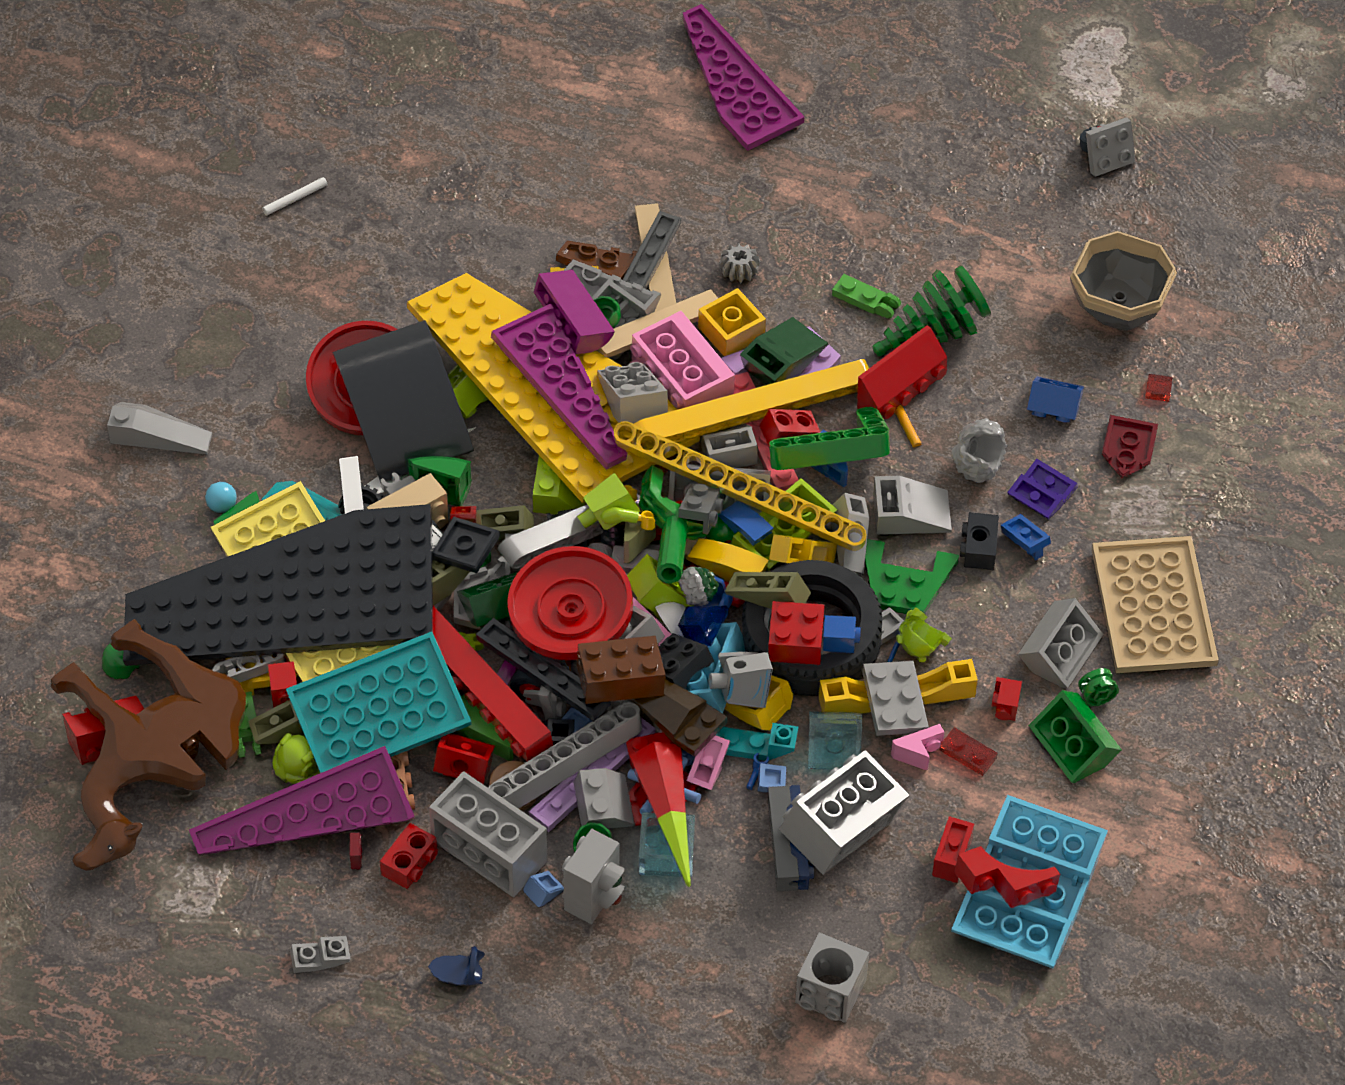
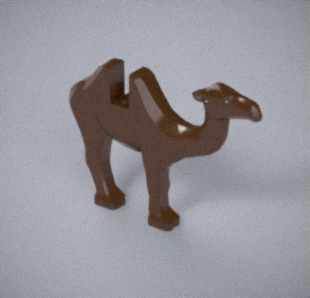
(156, 741)

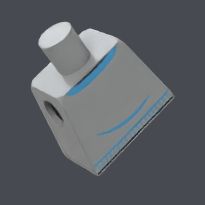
(744, 680)

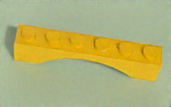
(946, 683)

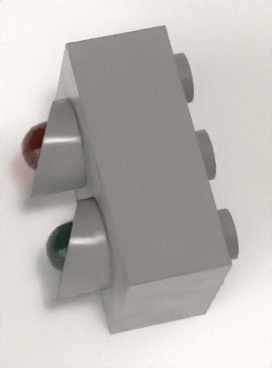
(592, 877)

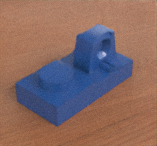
(1026, 535)

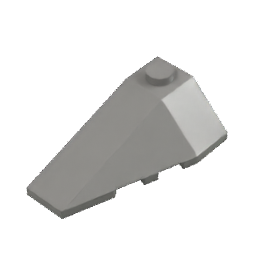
(151, 428)

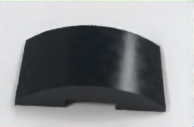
(403, 399)

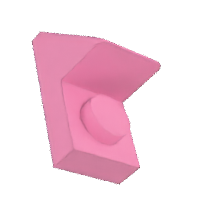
(914, 747)
(708, 763)

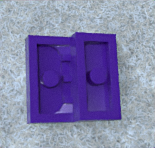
(1043, 489)

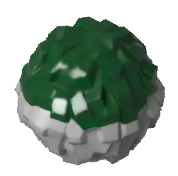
(698, 585)

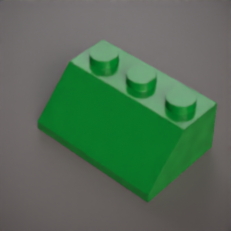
(1074, 736)

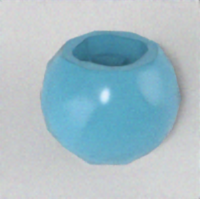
(220, 497)

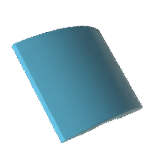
(1034, 840)

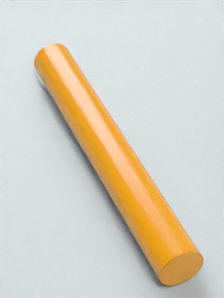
(907, 426)

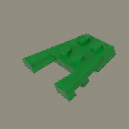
(902, 586)

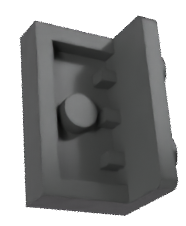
(702, 504)

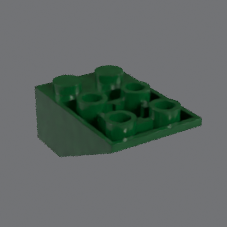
(782, 352)

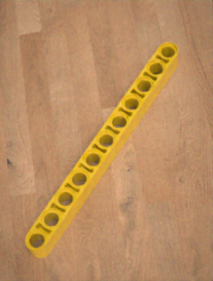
(755, 403)
(747, 495)

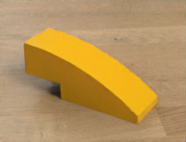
(794, 549)
(725, 558)

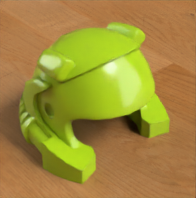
(919, 637)
(294, 759)

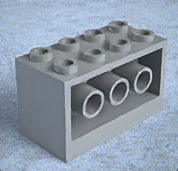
(843, 811)
(488, 834)

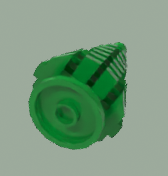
(947, 311)

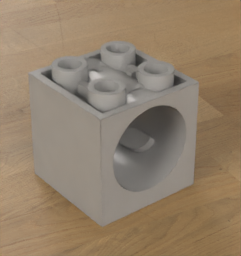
(834, 958)

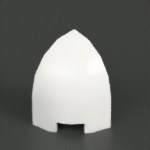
(671, 615)

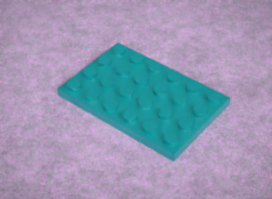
(379, 701)

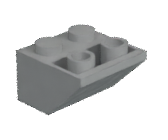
(731, 446)

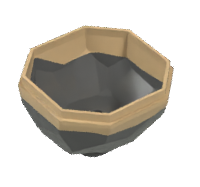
(1122, 279)

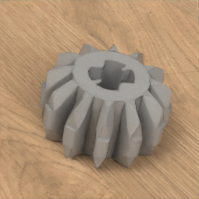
(739, 263)

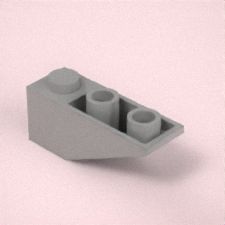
(854, 509)

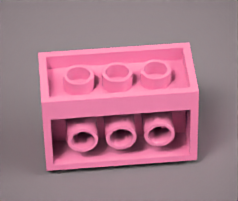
(682, 361)

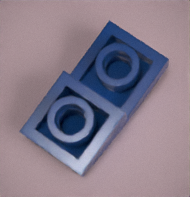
(746, 521)

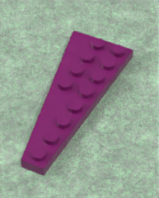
(549, 363)
(335, 801)

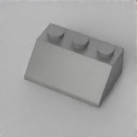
(1061, 643)

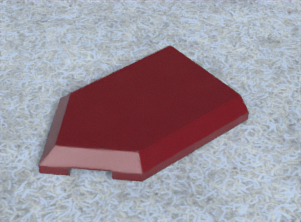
(1129, 444)

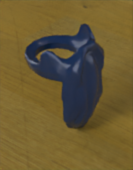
(459, 968)

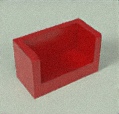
(955, 840)

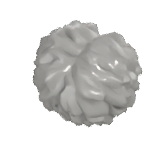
(980, 450)

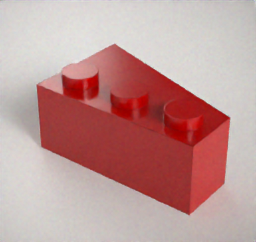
(87, 733)

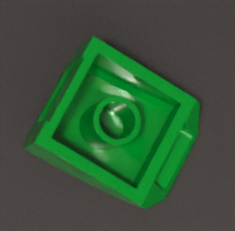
(450, 472)

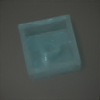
(655, 853)

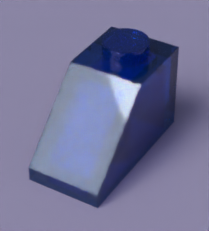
(702, 623)

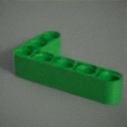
(864, 442)

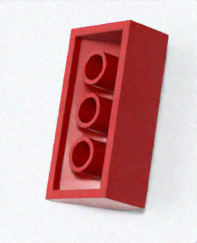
(902, 373)

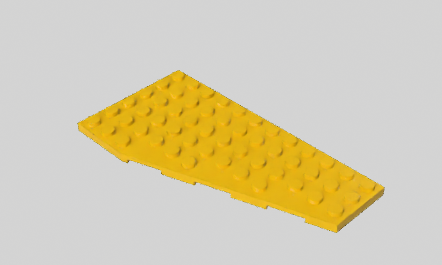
(461, 321)

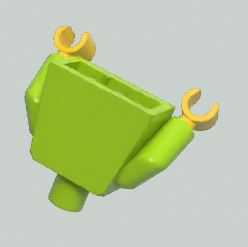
(612, 504)

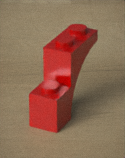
(1016, 885)

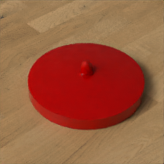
(324, 378)
(569, 600)

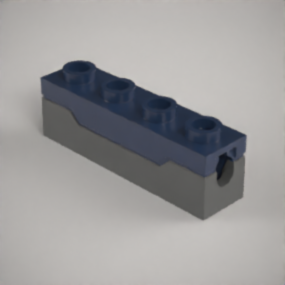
(790, 865)

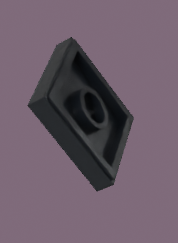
(465, 545)

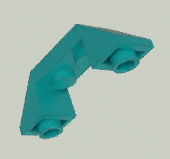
(748, 743)

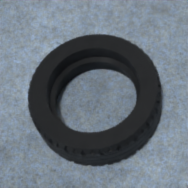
(832, 585)

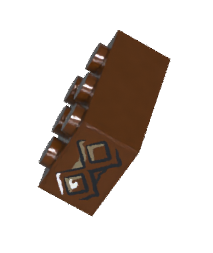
(620, 669)

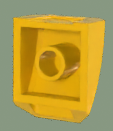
(778, 702)

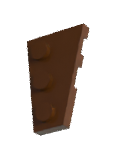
(609, 261)

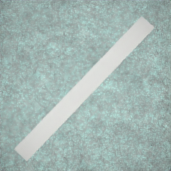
(351, 484)

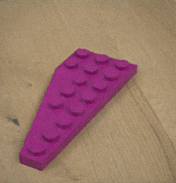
(741, 91)

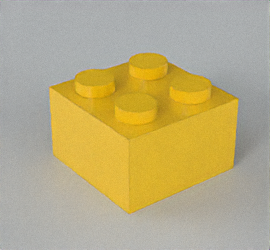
(731, 322)

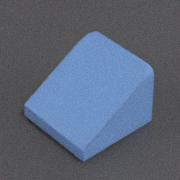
(542, 888)

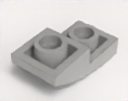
(322, 955)

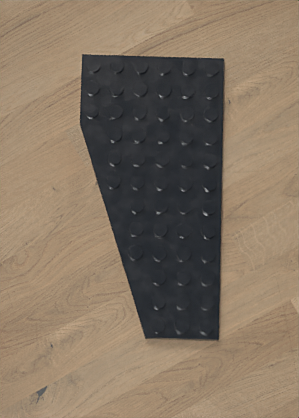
(317, 589)

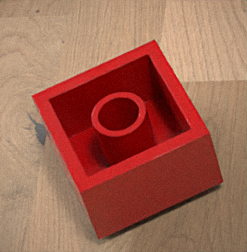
(796, 632)

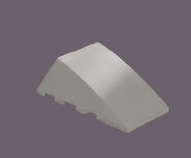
(632, 298)

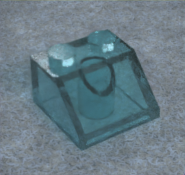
(833, 738)

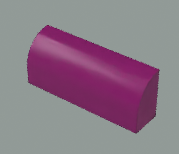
(575, 309)

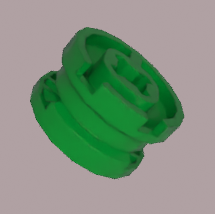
(1098, 687)

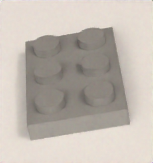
(894, 698)

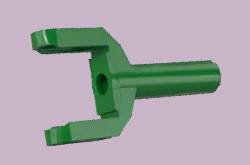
(674, 529)

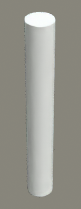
(294, 196)

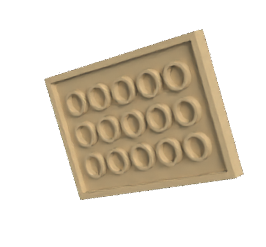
(1154, 604)

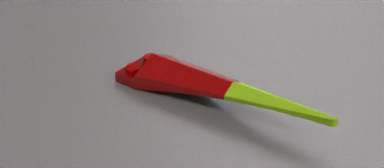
(660, 773)

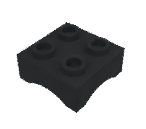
(683, 658)

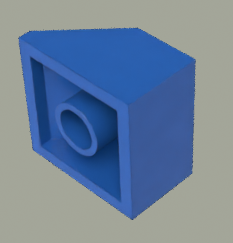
(1055, 398)

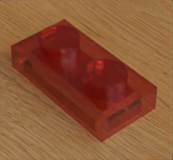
(968, 751)

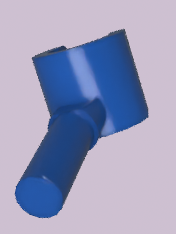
(755, 766)

